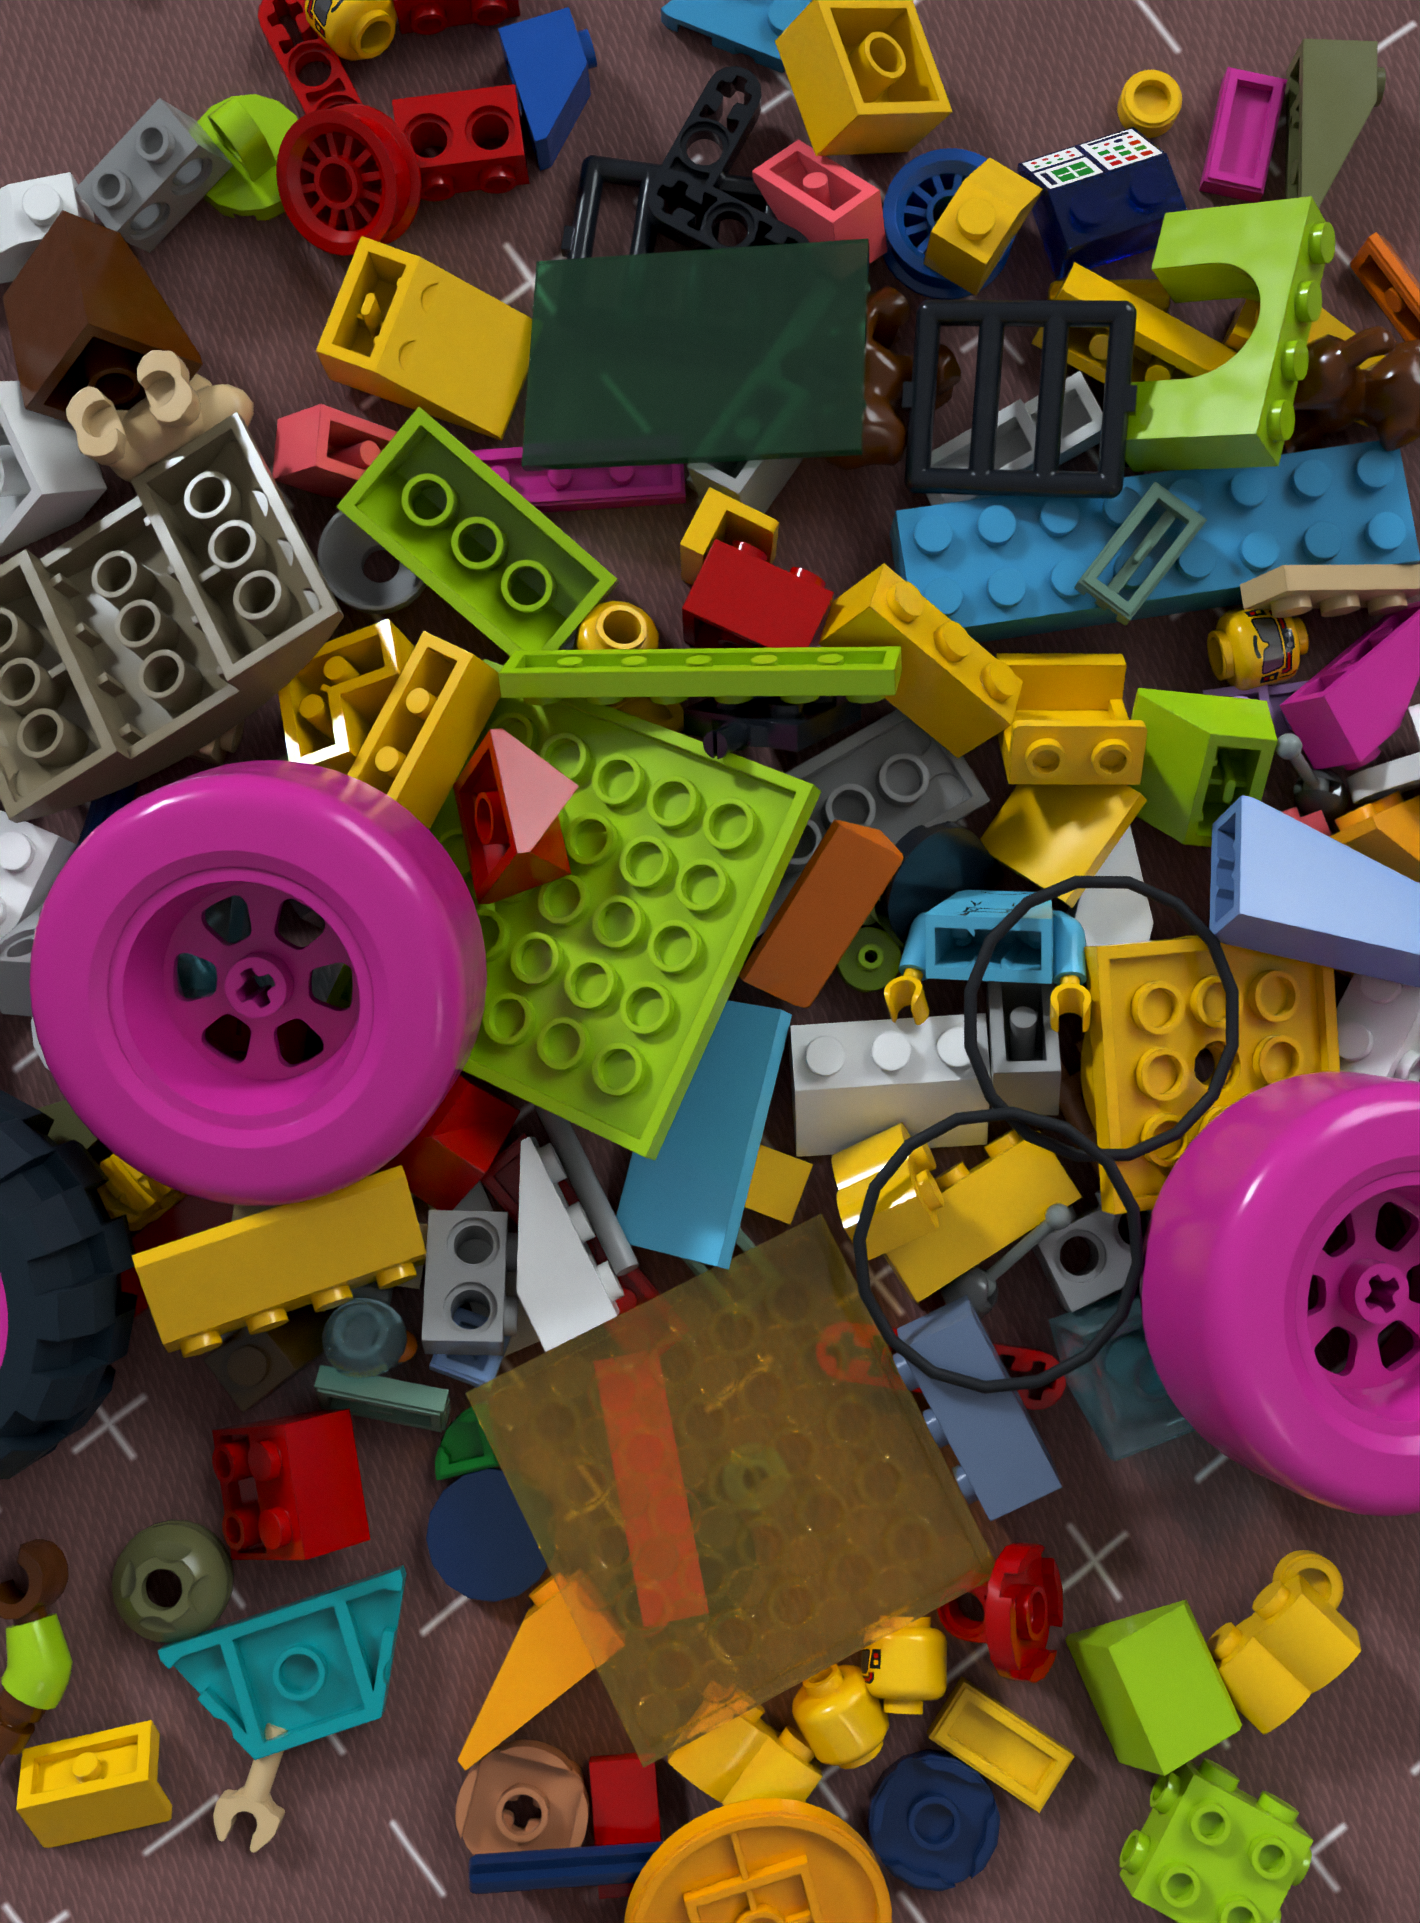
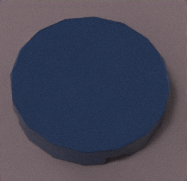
(483, 1539)
(933, 1820)

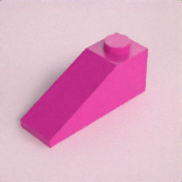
(1359, 694)

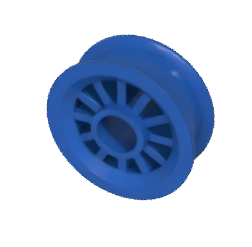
(911, 207)

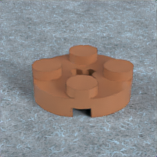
(529, 1770)

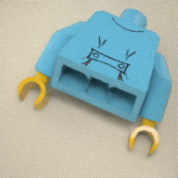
(1037, 949)

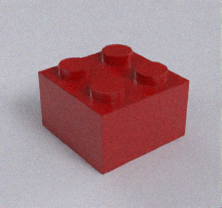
(753, 603)

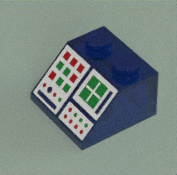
(1102, 199)

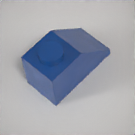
(551, 77)

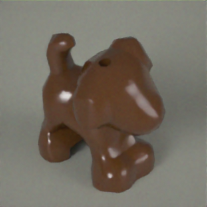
(884, 378)
(1342, 392)

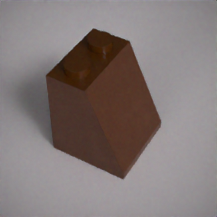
(86, 319)

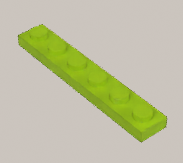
(722, 673)

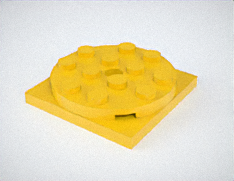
(1154, 1015)

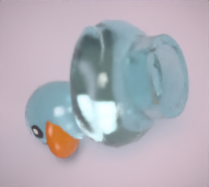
(366, 1339)

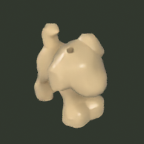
(158, 425)

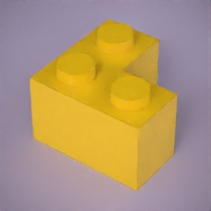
(341, 694)

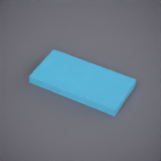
(700, 1181)

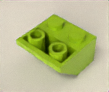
(1200, 758)

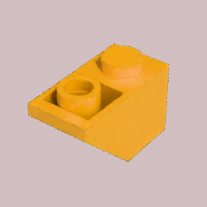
(1386, 833)

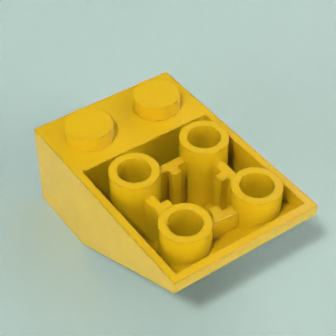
(426, 340)

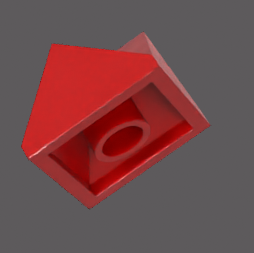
(510, 817)
(456, 1144)

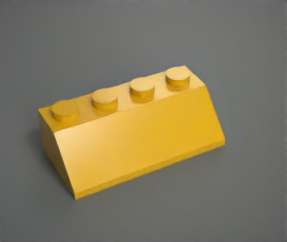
(280, 1262)

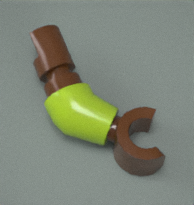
(35, 1645)

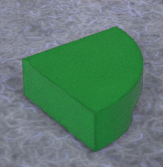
(464, 1448)

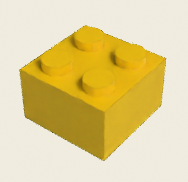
(863, 76)

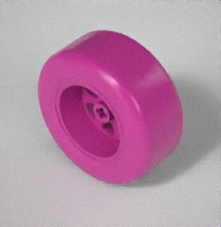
(138, 1050)
(1233, 1277)

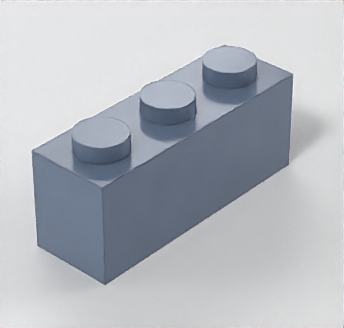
(989, 1433)

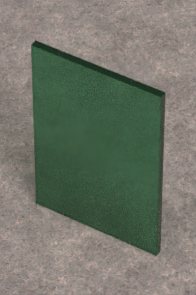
(698, 356)

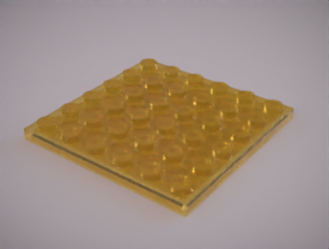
(731, 1487)

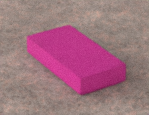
(1243, 135)

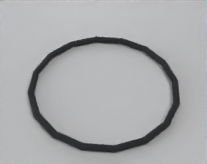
(1221, 965)
(1067, 1365)

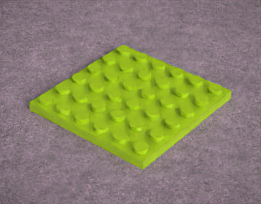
(627, 962)

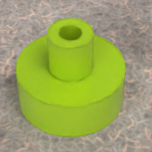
(865, 975)

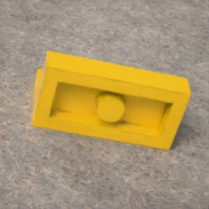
(726, 521)
(92, 1785)

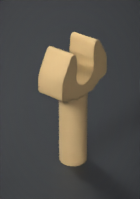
(253, 1798)

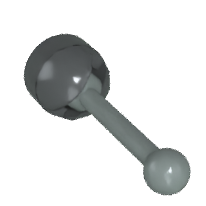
(1312, 785)
(981, 1283)

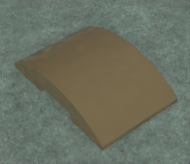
(154, 627)

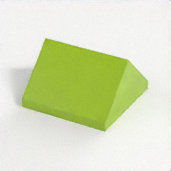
(1155, 1687)

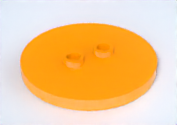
(762, 1866)

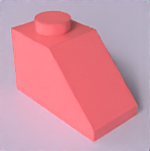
(821, 198)
(326, 449)

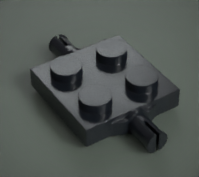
(767, 723)

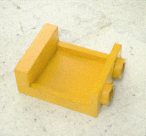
(1071, 722)

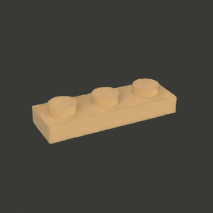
(1333, 589)

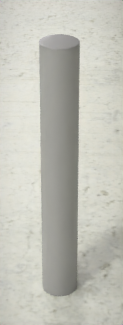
(589, 1192)

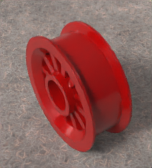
(315, 186)

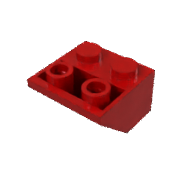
(290, 1486)

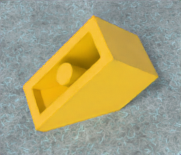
(980, 224)

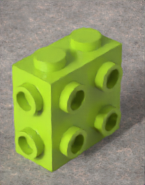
(1214, 1849)

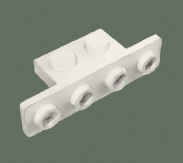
(1379, 1028)

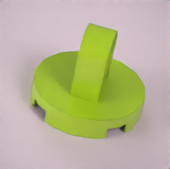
(250, 136)

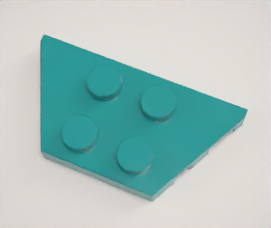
(298, 1665)

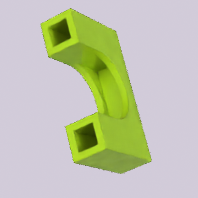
(1246, 405)

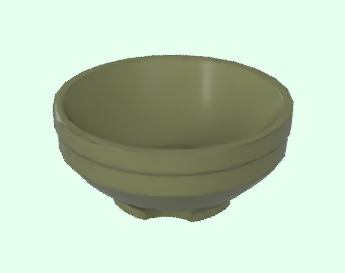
(195, 1558)

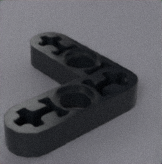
(702, 182)

